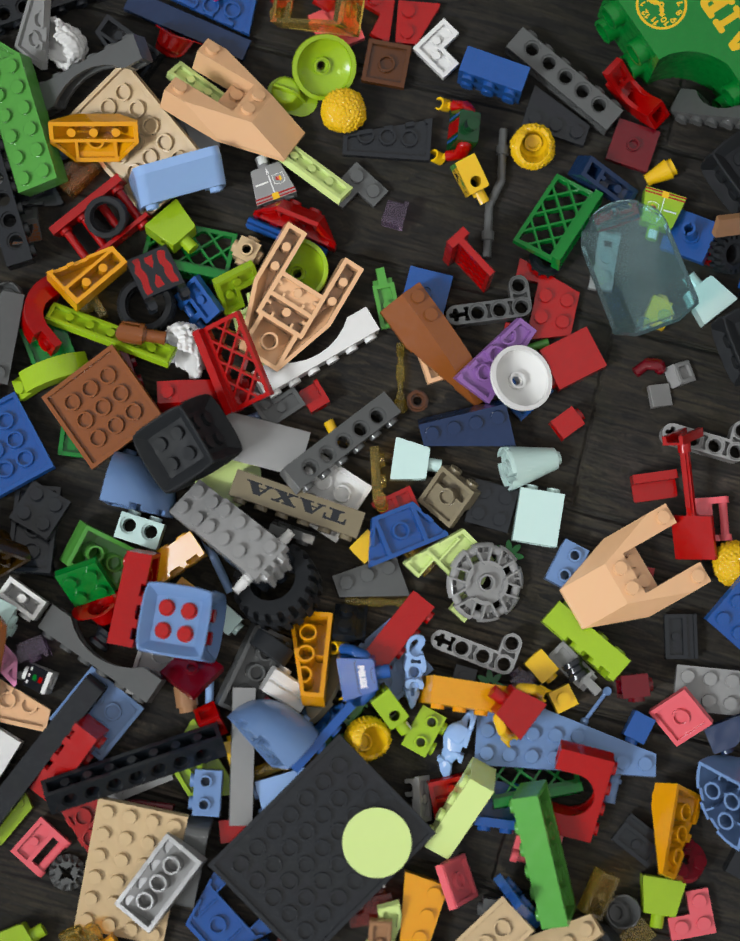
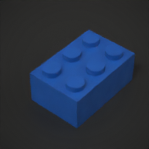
(492, 75)

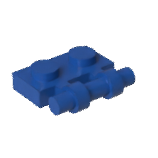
(202, 300)

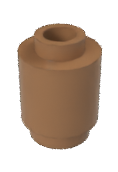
(183, 702)

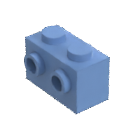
(565, 562)
(206, 792)

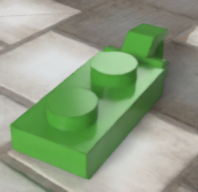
(384, 294)

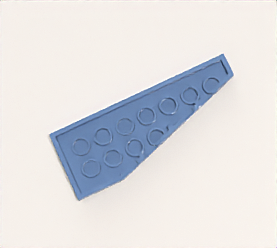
(541, 743)

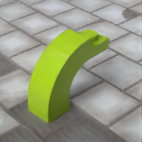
(47, 373)

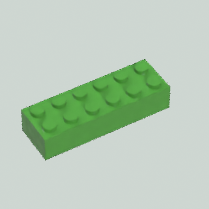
(25, 128)
(543, 854)

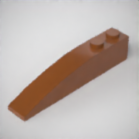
(429, 336)

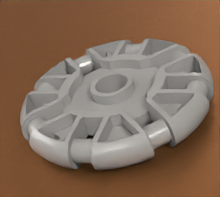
(472, 579)

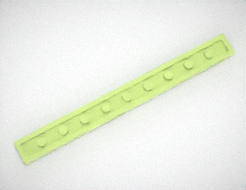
(297, 161)

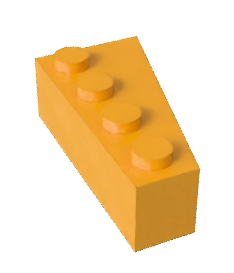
(313, 656)

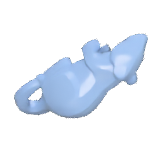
(414, 666)
(454, 739)

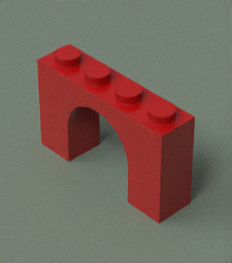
(596, 766)

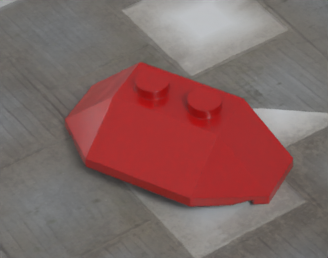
(306, 219)

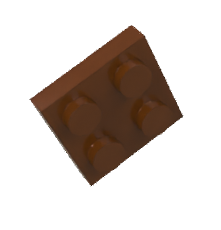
(386, 64)

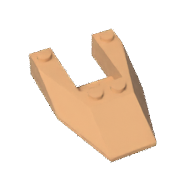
(244, 114)
(284, 311)
(616, 583)

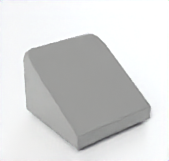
(679, 374)
(659, 395)

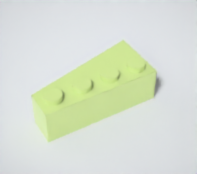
(462, 807)

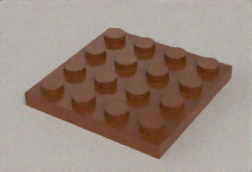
(101, 406)

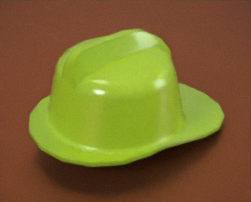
(291, 97)

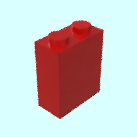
(573, 359)

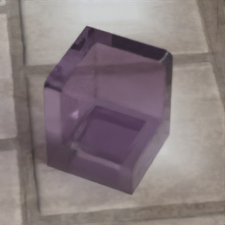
(395, 215)

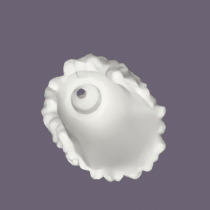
(66, 44)
(187, 353)

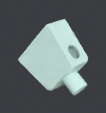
(712, 298)
(412, 461)

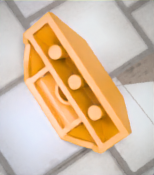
(94, 136)

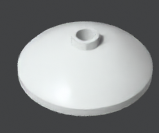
(531, 377)

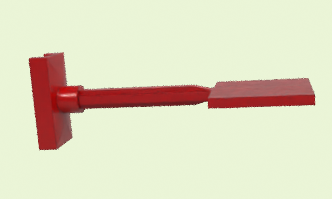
(692, 533)

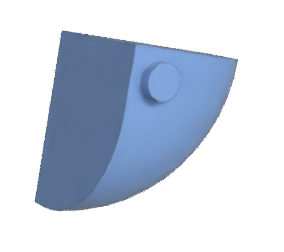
(132, 486)
(274, 730)
(720, 795)

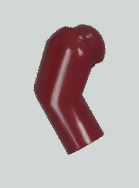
(654, 364)

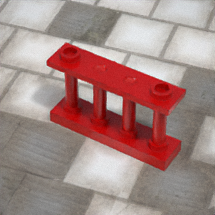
(113, 187)

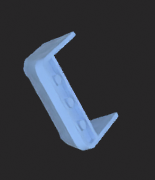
(177, 177)

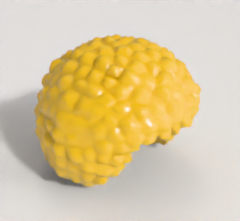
(343, 110)
(532, 146)
(727, 565)
(368, 737)

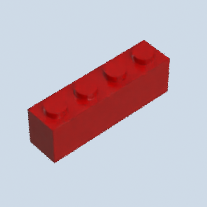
(400, 628)

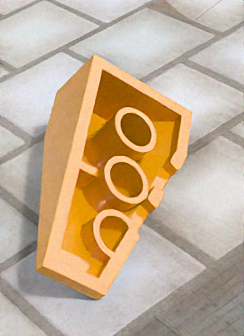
(673, 815)

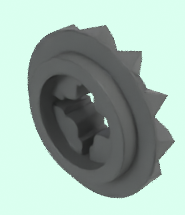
(77, 872)

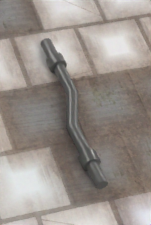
(502, 152)

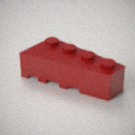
(138, 570)
(76, 750)

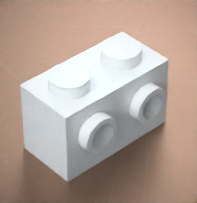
(24, 598)

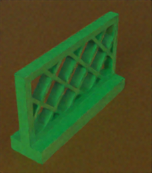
(572, 233)
(190, 269)
(556, 790)

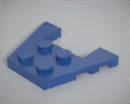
(217, 921)

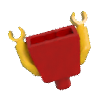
(516, 709)

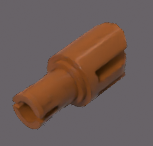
(138, 334)

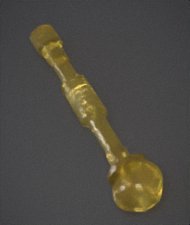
(400, 402)
(377, 602)

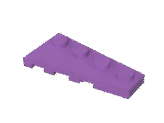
(476, 373)

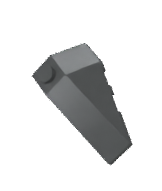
(10, 314)

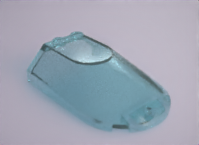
(636, 268)

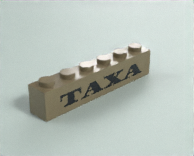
(304, 506)

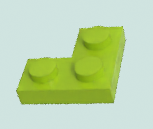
(230, 283)

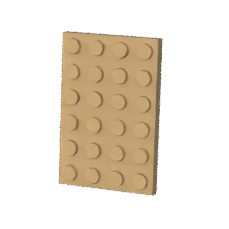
(159, 132)
(119, 846)

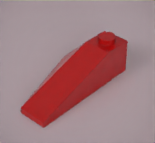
(177, 391)

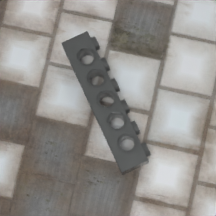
(567, 93)
(380, 407)

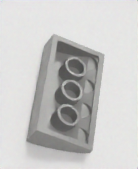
(267, 442)
(160, 882)

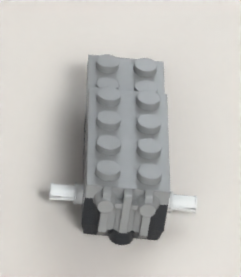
(235, 537)

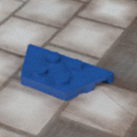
(400, 533)
(327, 726)
(519, 902)

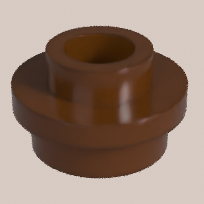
(420, 394)

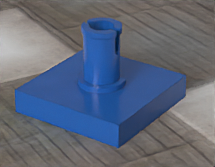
(693, 236)

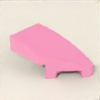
(9, 666)

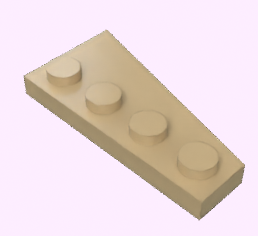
(580, 929)

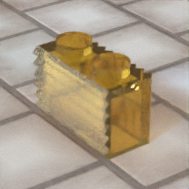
(598, 893)

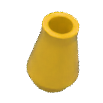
(661, 172)

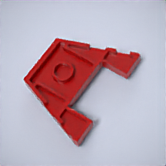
(382, 8)
(552, 306)

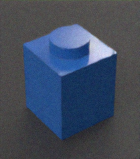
(637, 728)

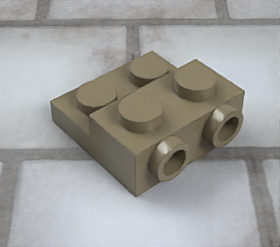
(449, 495)

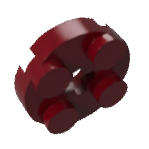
(695, 863)

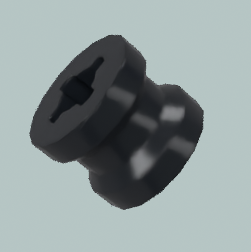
(100, 639)
(575, 669)

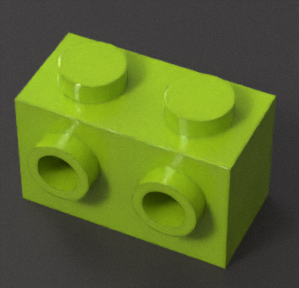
(424, 731)

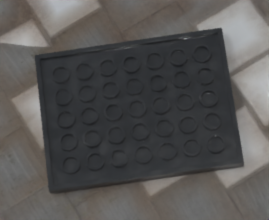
(292, 855)

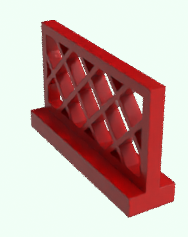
(462, 253)
(219, 369)

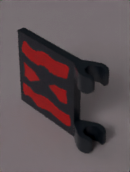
(155, 274)

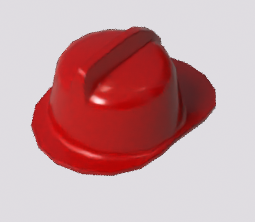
(172, 44)
(99, 610)

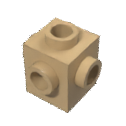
(254, 255)

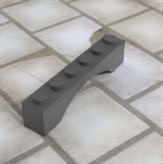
(128, 53)
(695, 109)
(63, 627)

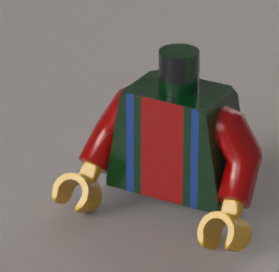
(462, 130)

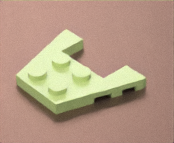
(443, 554)

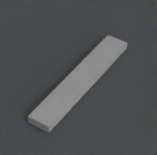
(241, 766)

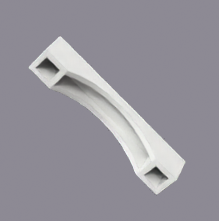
(356, 330)

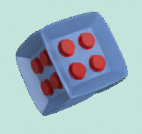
(181, 621)

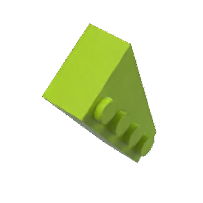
(587, 643)

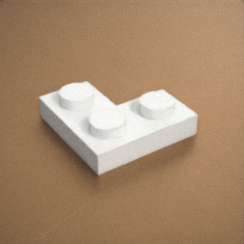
(432, 49)

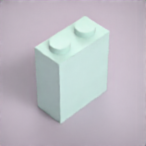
(538, 516)

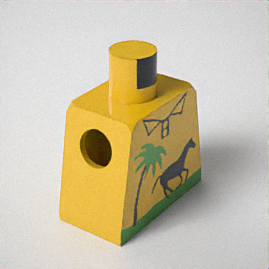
(469, 169)

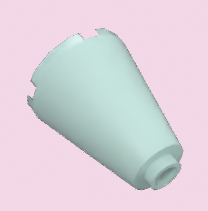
(526, 464)

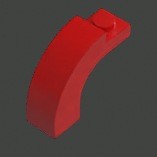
(633, 97)
(32, 317)

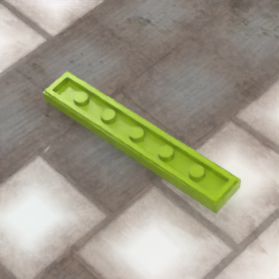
(104, 333)

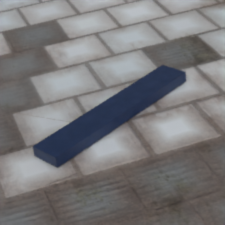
(188, 25)

